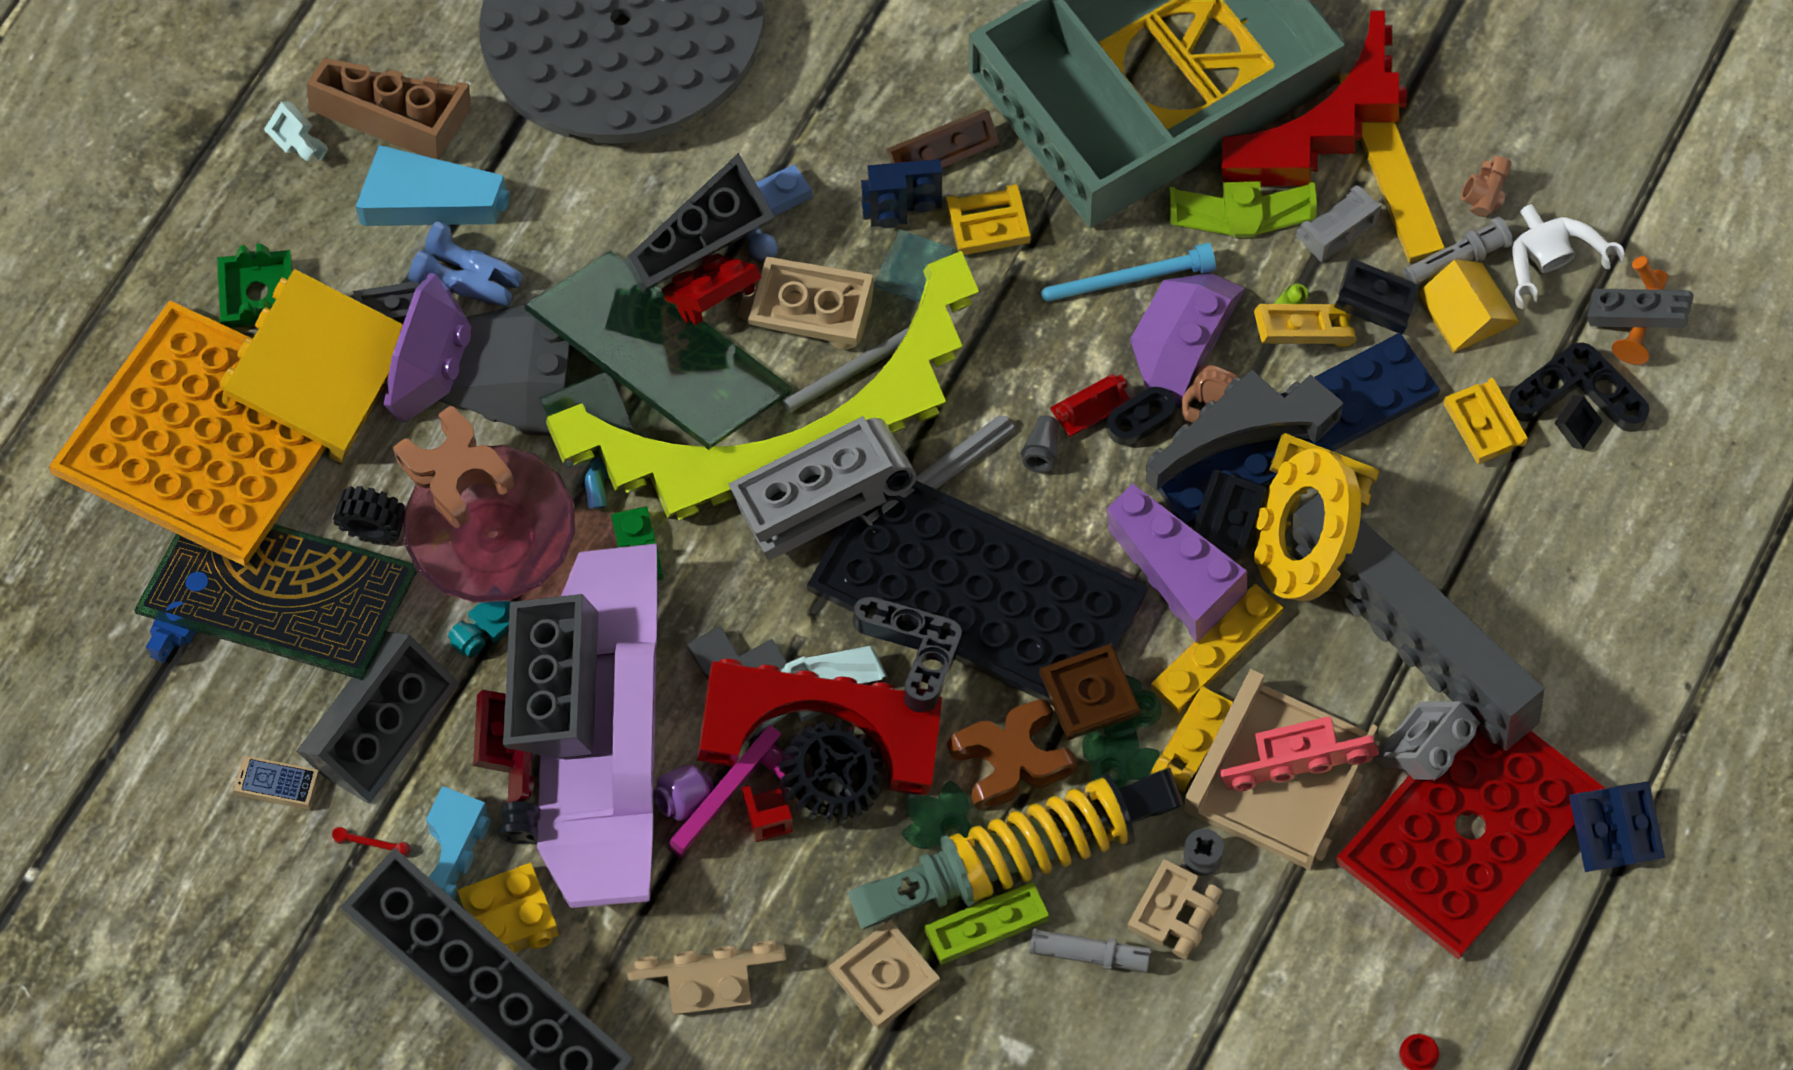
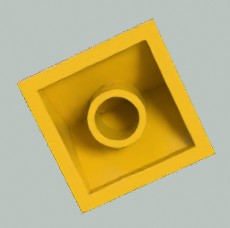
(1466, 304)

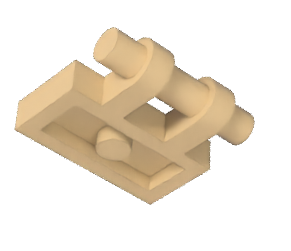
(1163, 902)

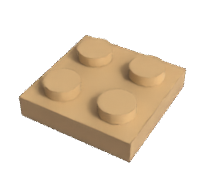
(884, 974)

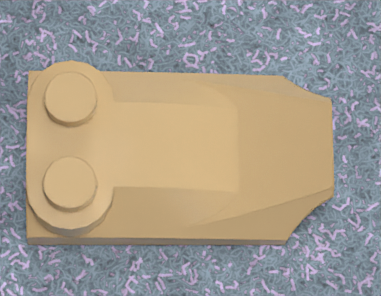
(810, 301)

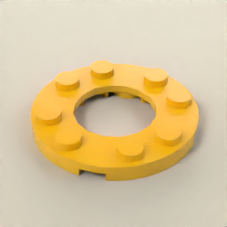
(1341, 497)

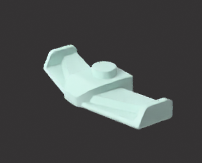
(855, 663)

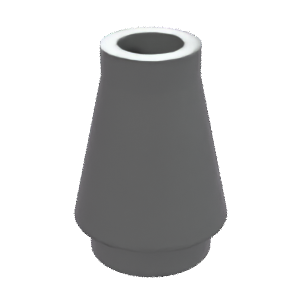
(1042, 445)

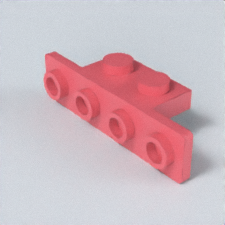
(1298, 750)

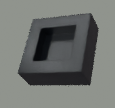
(1578, 422)

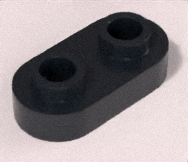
(1138, 416)

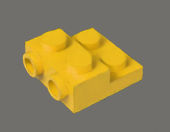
(512, 908)

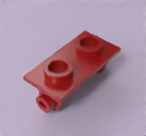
(1090, 404)

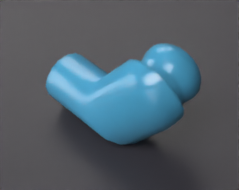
(595, 485)

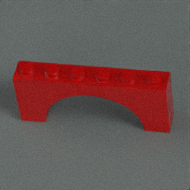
(747, 697)

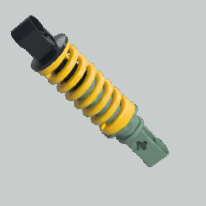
(972, 863)

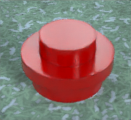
(1419, 1052)

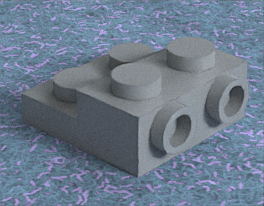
(1429, 739)

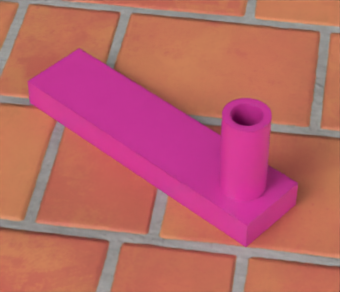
(763, 752)

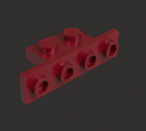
(491, 752)

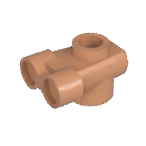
(1484, 190)

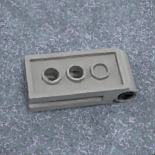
(822, 485)

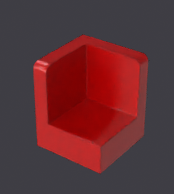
(767, 813)

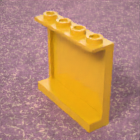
(315, 363)

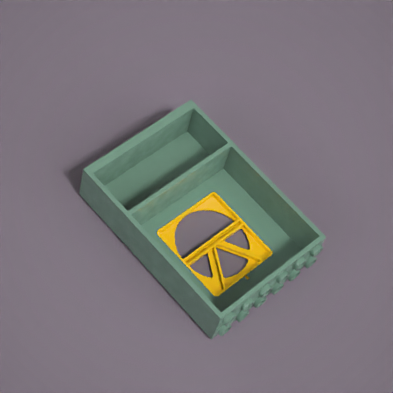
(1066, 95)

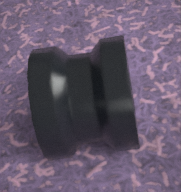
(520, 823)

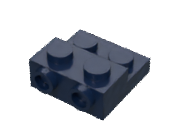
(900, 188)

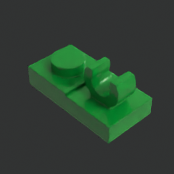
(634, 529)

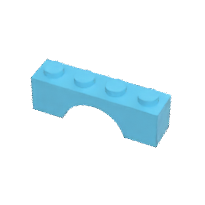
(456, 825)

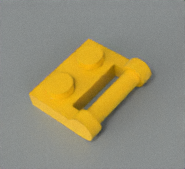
(990, 228)

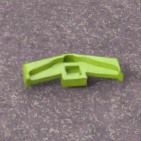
(1242, 209)

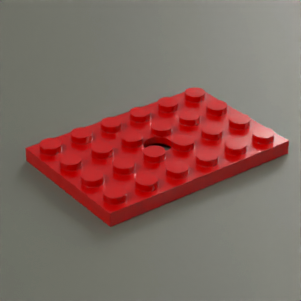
(1460, 884)

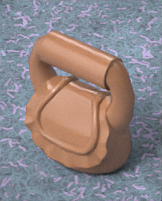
(1207, 385)

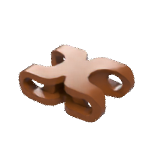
(1012, 754)

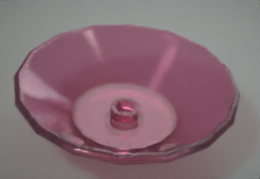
(532, 540)

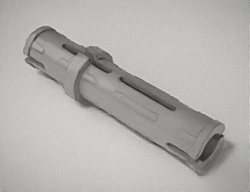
(1090, 950)

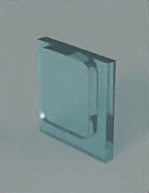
(905, 264)

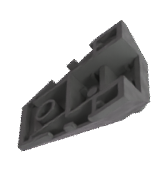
(508, 369)

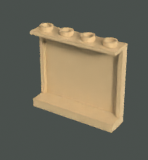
(1282, 816)

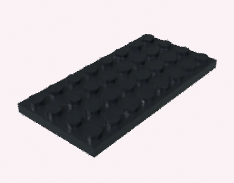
(1007, 589)

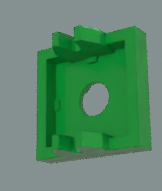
(240, 272)

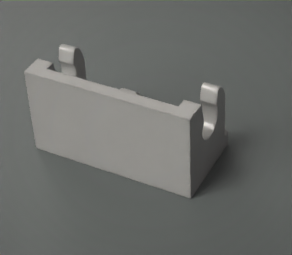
(1340, 224)

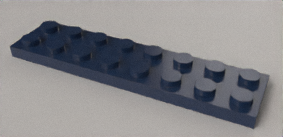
(1374, 390)

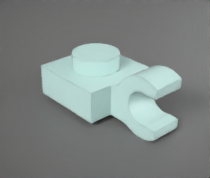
(290, 131)

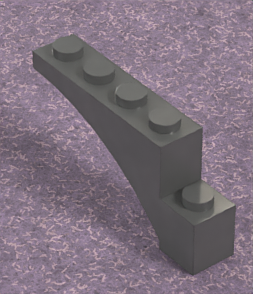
(1247, 415)

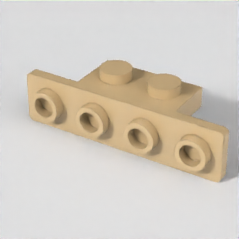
(709, 979)

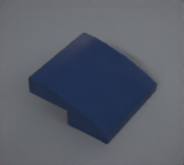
(1617, 826)

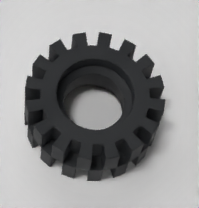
(369, 515)

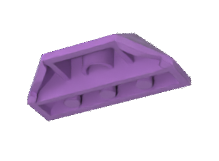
(1182, 329)
(427, 350)

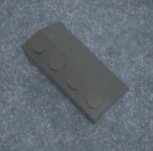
(551, 676)
(378, 717)

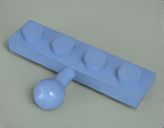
(781, 193)

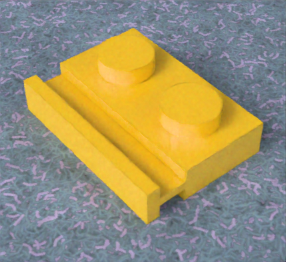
(1485, 421)

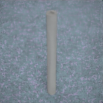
(844, 372)

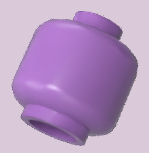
(682, 791)

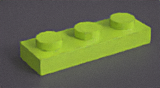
(986, 923)

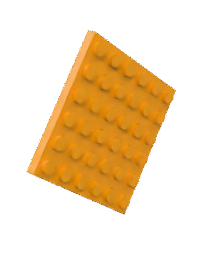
(178, 453)

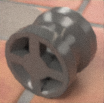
(1201, 860)

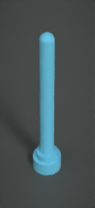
(1199, 259)

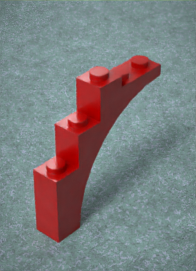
(1291, 151)

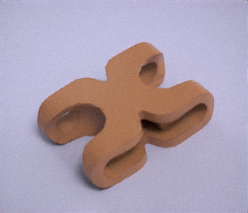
(454, 466)

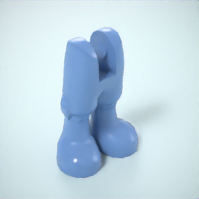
(476, 266)

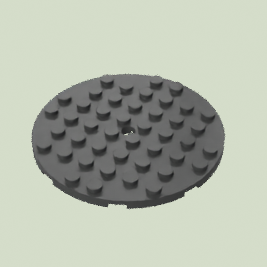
(612, 82)

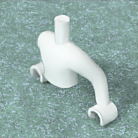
(1550, 248)

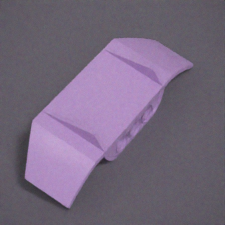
(601, 804)

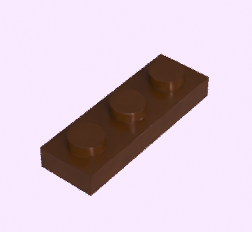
(950, 141)

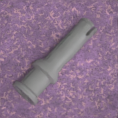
(1472, 247)

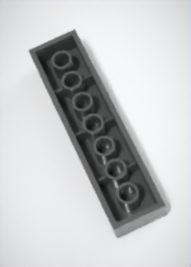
(1428, 631)
(476, 973)

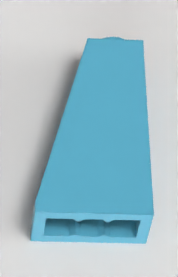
(424, 190)

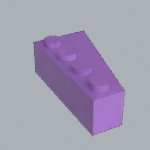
(1179, 562)

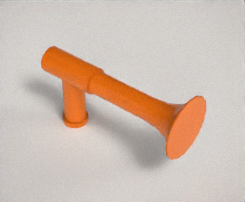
(1632, 349)

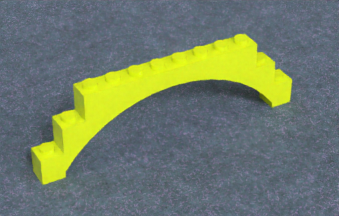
(694, 475)

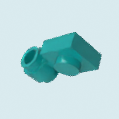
(488, 620)

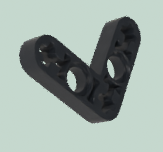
(1577, 376)
(928, 646)

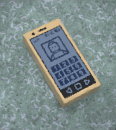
(276, 782)

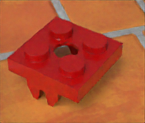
(696, 292)

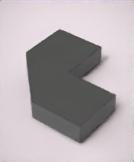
(716, 646)

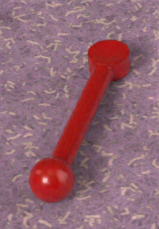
(341, 836)

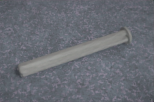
(955, 460)

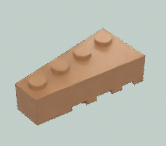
(390, 107)

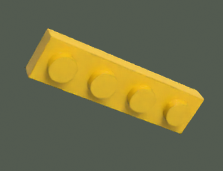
(1217, 649)

